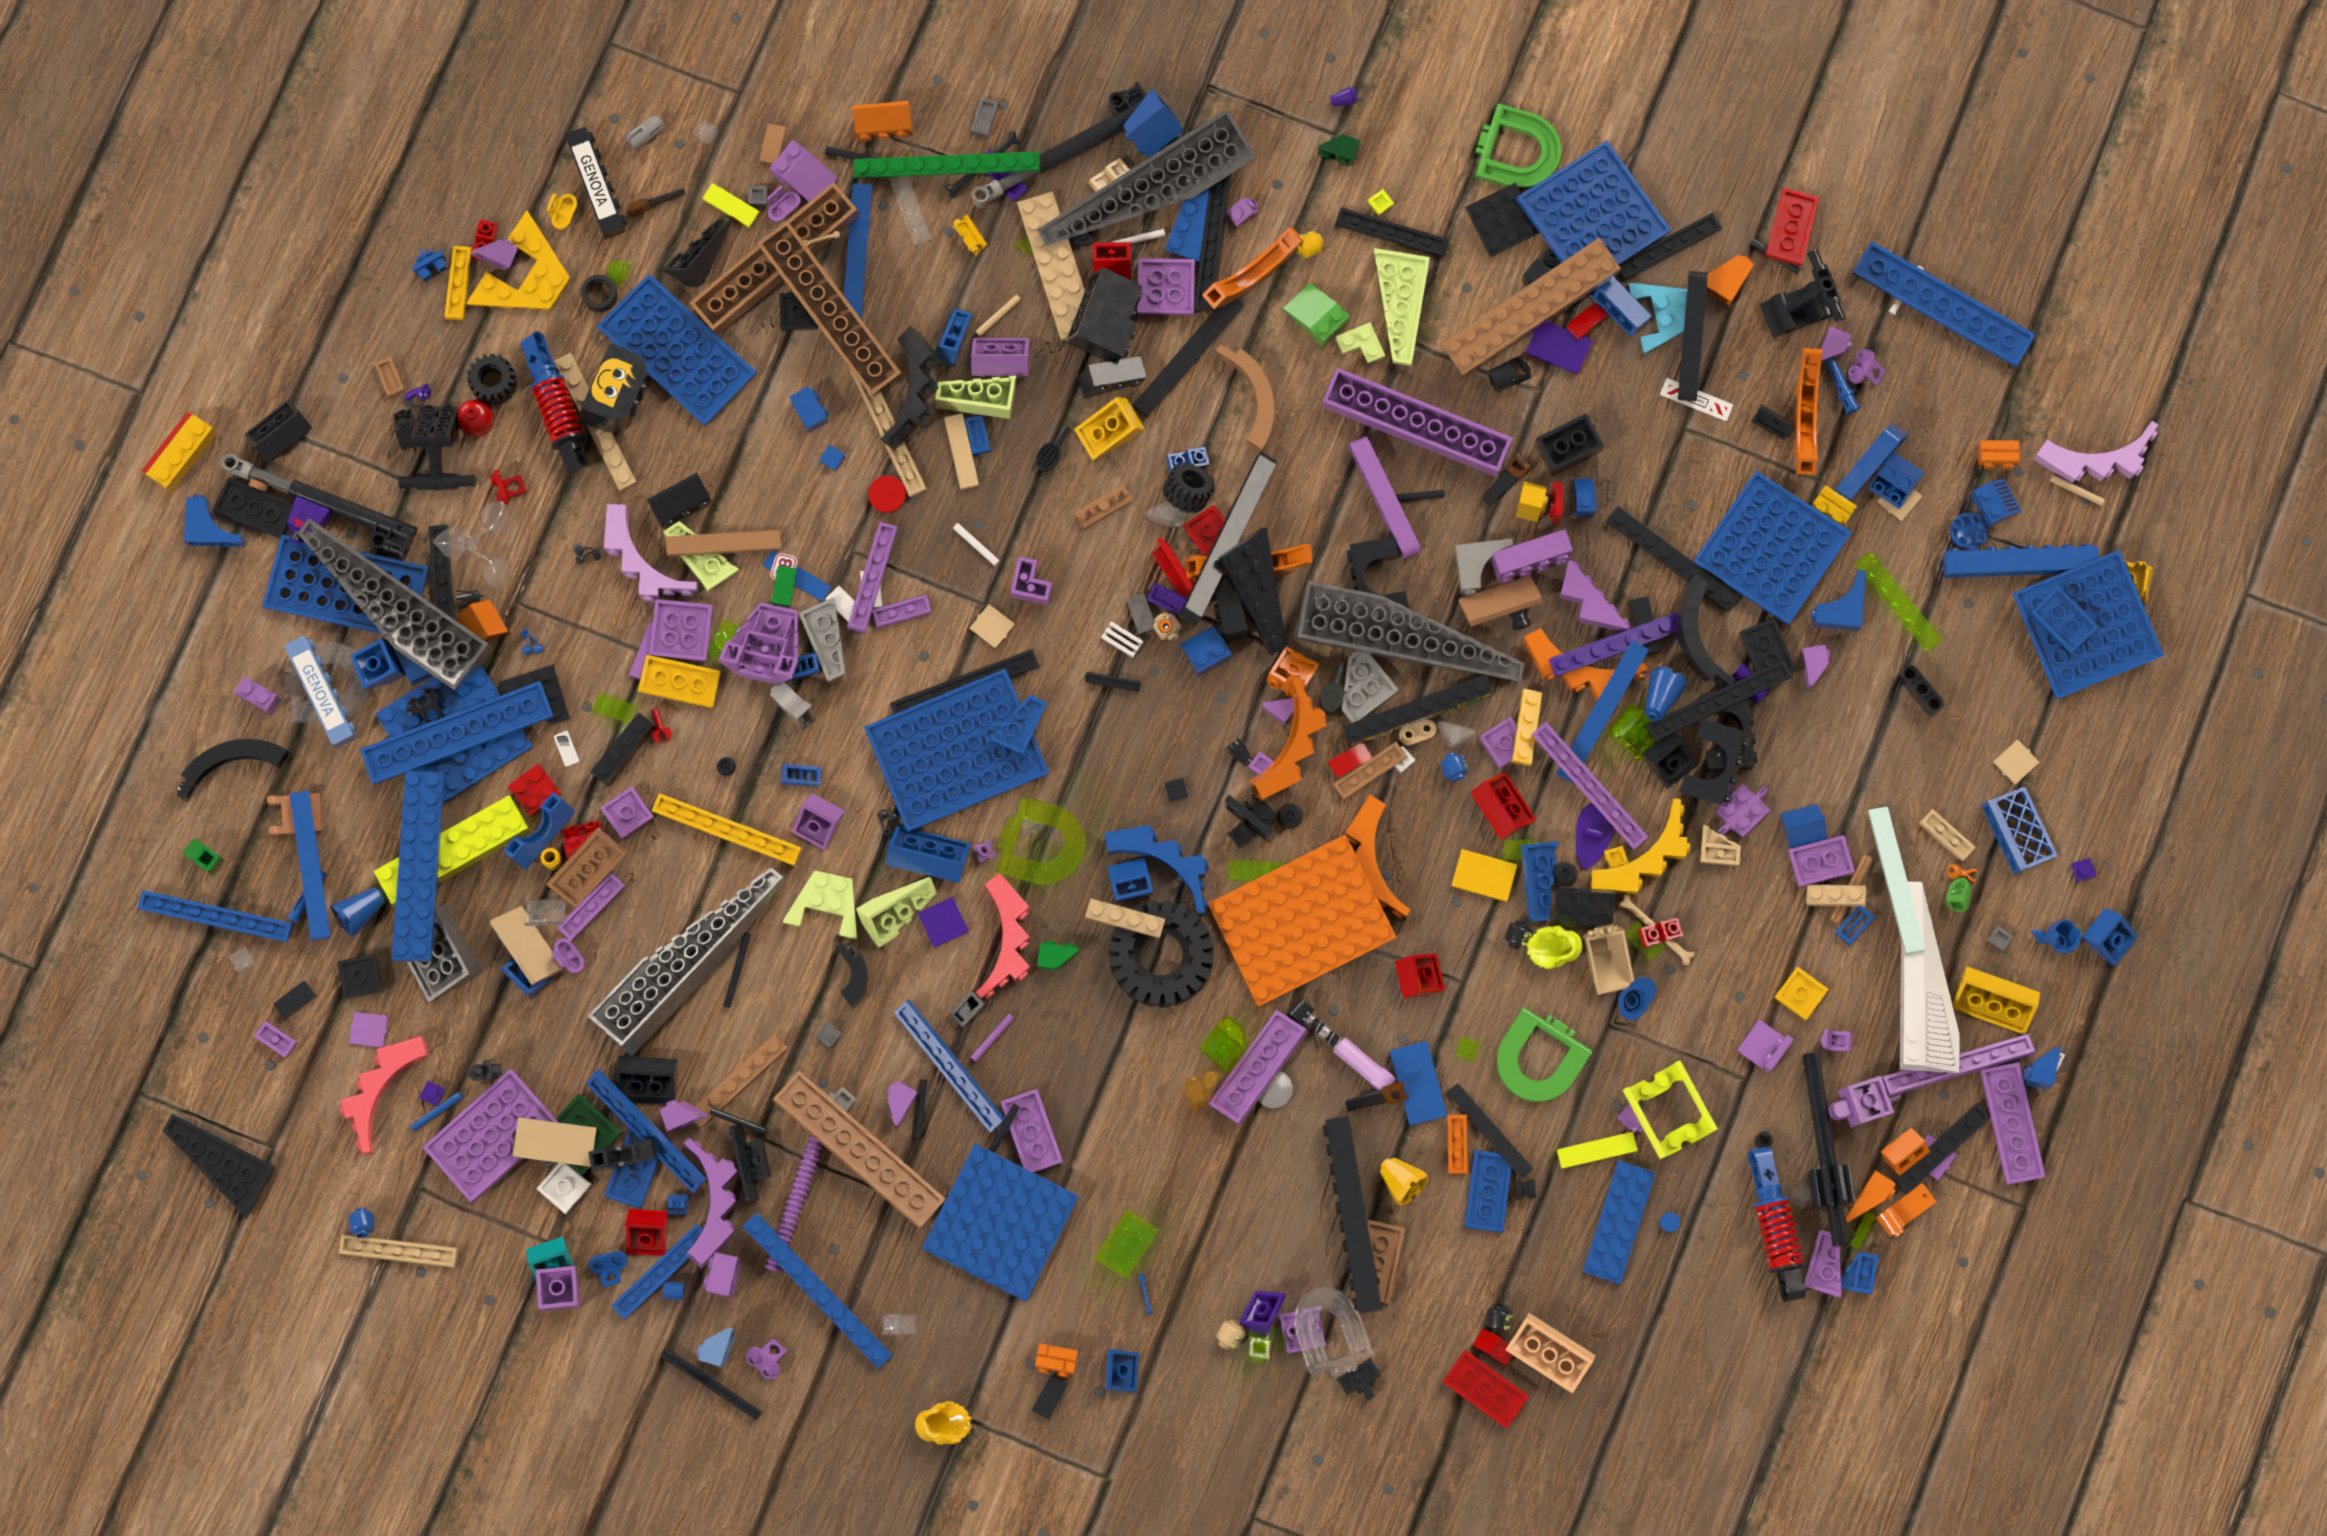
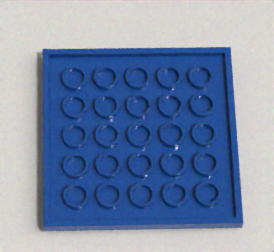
(1594, 201)
(1772, 547)
(2112, 601)
(473, 764)
(1000, 1222)

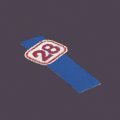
(803, 579)

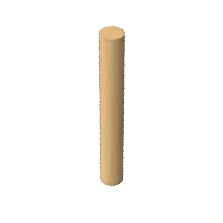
(998, 315)
(2077, 490)

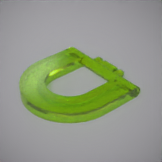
(1036, 871)

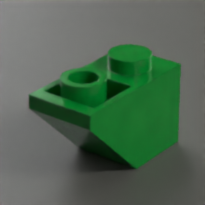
(203, 856)
(1055, 956)

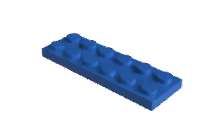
(1619, 1222)

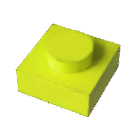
(1380, 202)

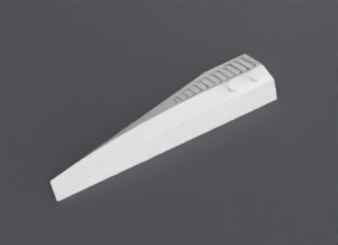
(1926, 1014)

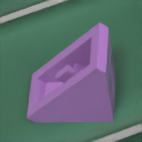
(1280, 710)

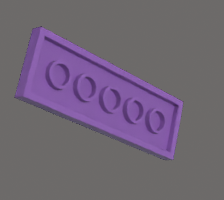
(1258, 1067)
(2012, 1123)

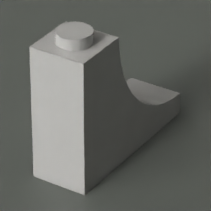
(1472, 560)
(796, 708)

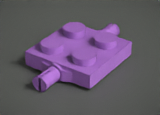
(1744, 811)

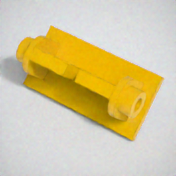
(970, 234)

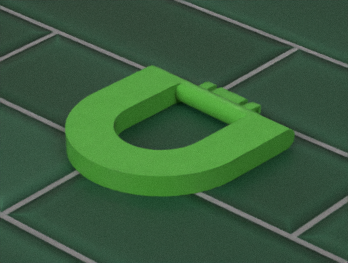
(1524, 123)
(1513, 1042)

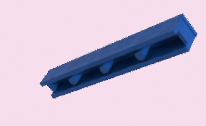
(858, 248)

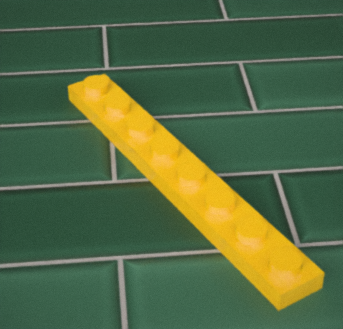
(726, 829)

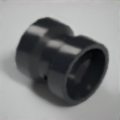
(1520, 619)
(1525, 1189)

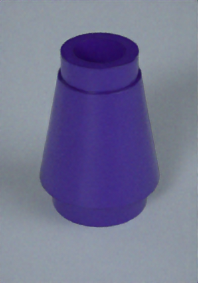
(1344, 97)

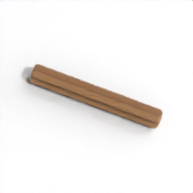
(1854, 881)

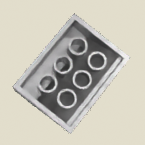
(451, 959)

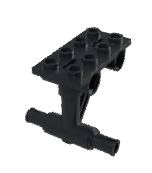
(1805, 306)
(433, 431)

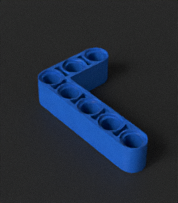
(1868, 464)

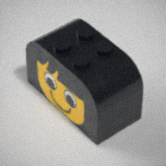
(615, 390)

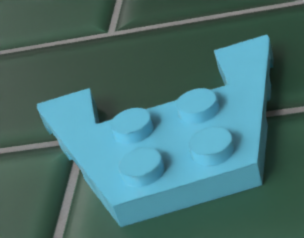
(1669, 312)

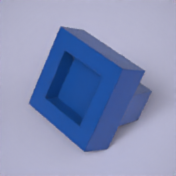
(678, 1204)

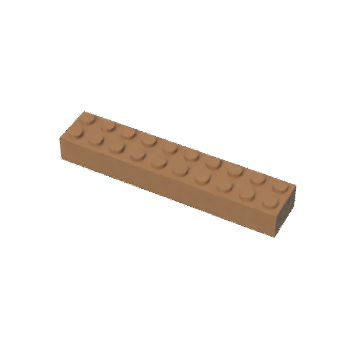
(754, 273)
(1531, 307)
(829, 308)

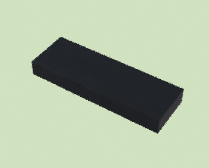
(1642, 614)

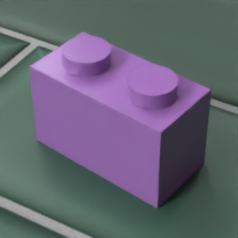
(257, 695)

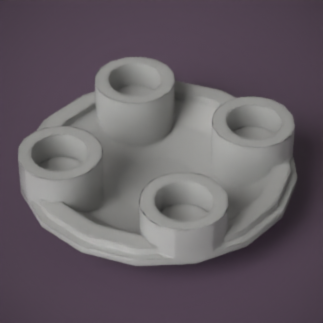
(1278, 1092)

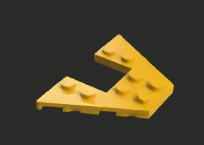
(541, 286)

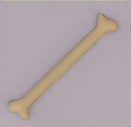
(1626, 903)

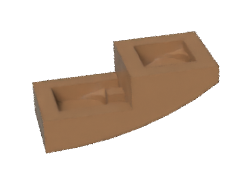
(772, 143)

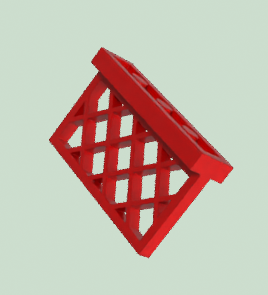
(1172, 568)

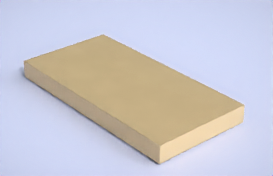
(526, 946)
(554, 1141)

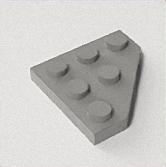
(1365, 687)

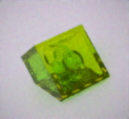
(1631, 731)

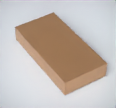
(389, 377)

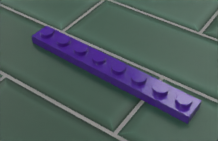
(1613, 645)

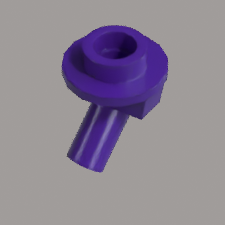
(423, 393)

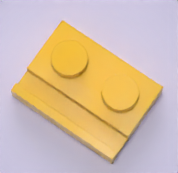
(1834, 505)

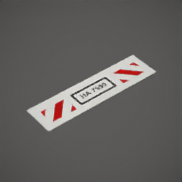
(1705, 402)

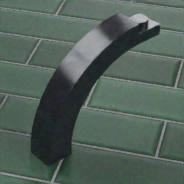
(1689, 636)
(225, 753)

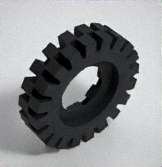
(1169, 988)

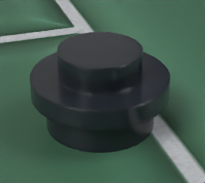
(726, 766)

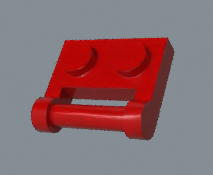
(1556, 505)

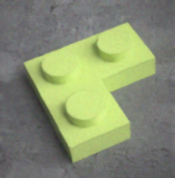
(1363, 338)

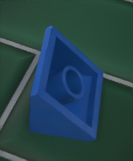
(1804, 826)
(514, 972)
(1122, 1371)

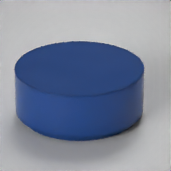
(1669, 1222)

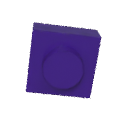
(2083, 870)
(432, 1093)

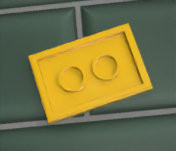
(1484, 875)

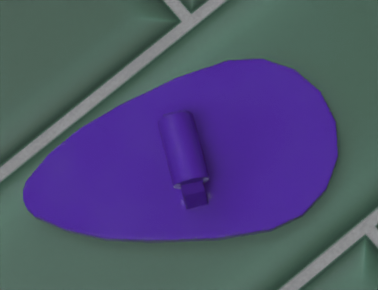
(1592, 836)

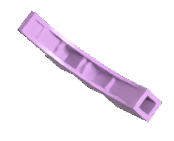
(2071, 464)
(619, 541)

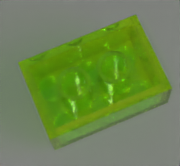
(1126, 1245)

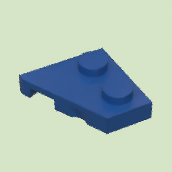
(1860, 1274)

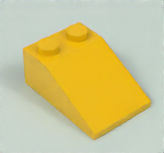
(1109, 428)

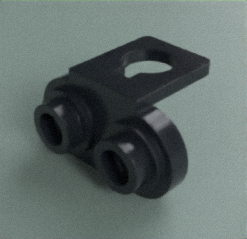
(425, 703)

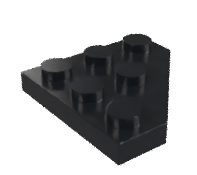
(551, 687)

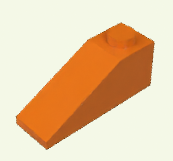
(1874, 1192)

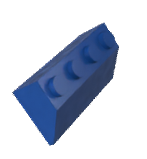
(928, 854)

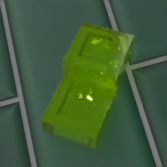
(613, 707)
(1512, 848)

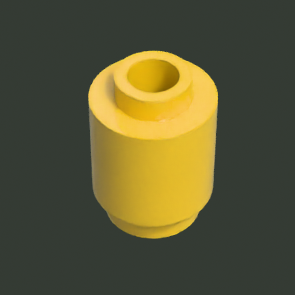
(550, 853)

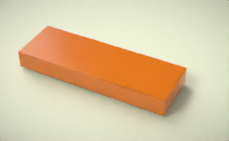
(1457, 1144)

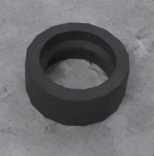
(595, 279)

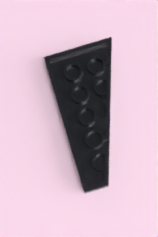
(229, 1168)

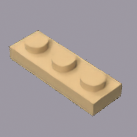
(1836, 895)

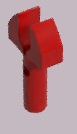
(659, 727)

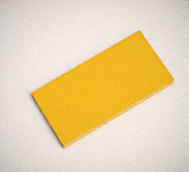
(679, 681)

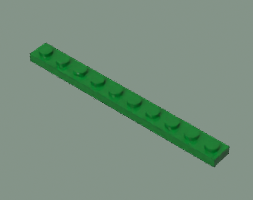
(947, 165)

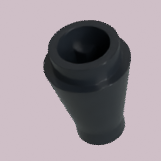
(1240, 752)

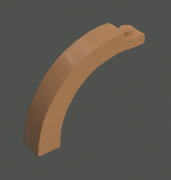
(1257, 379)

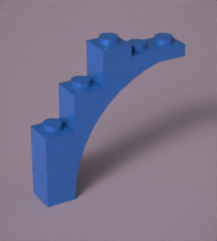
(1140, 841)

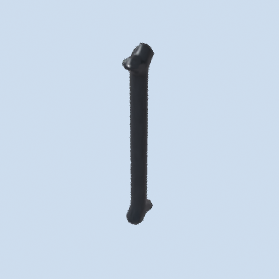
(953, 189)

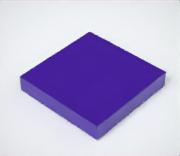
(943, 922)

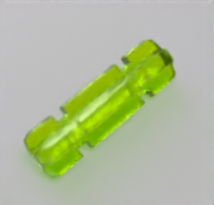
(1862, 1230)

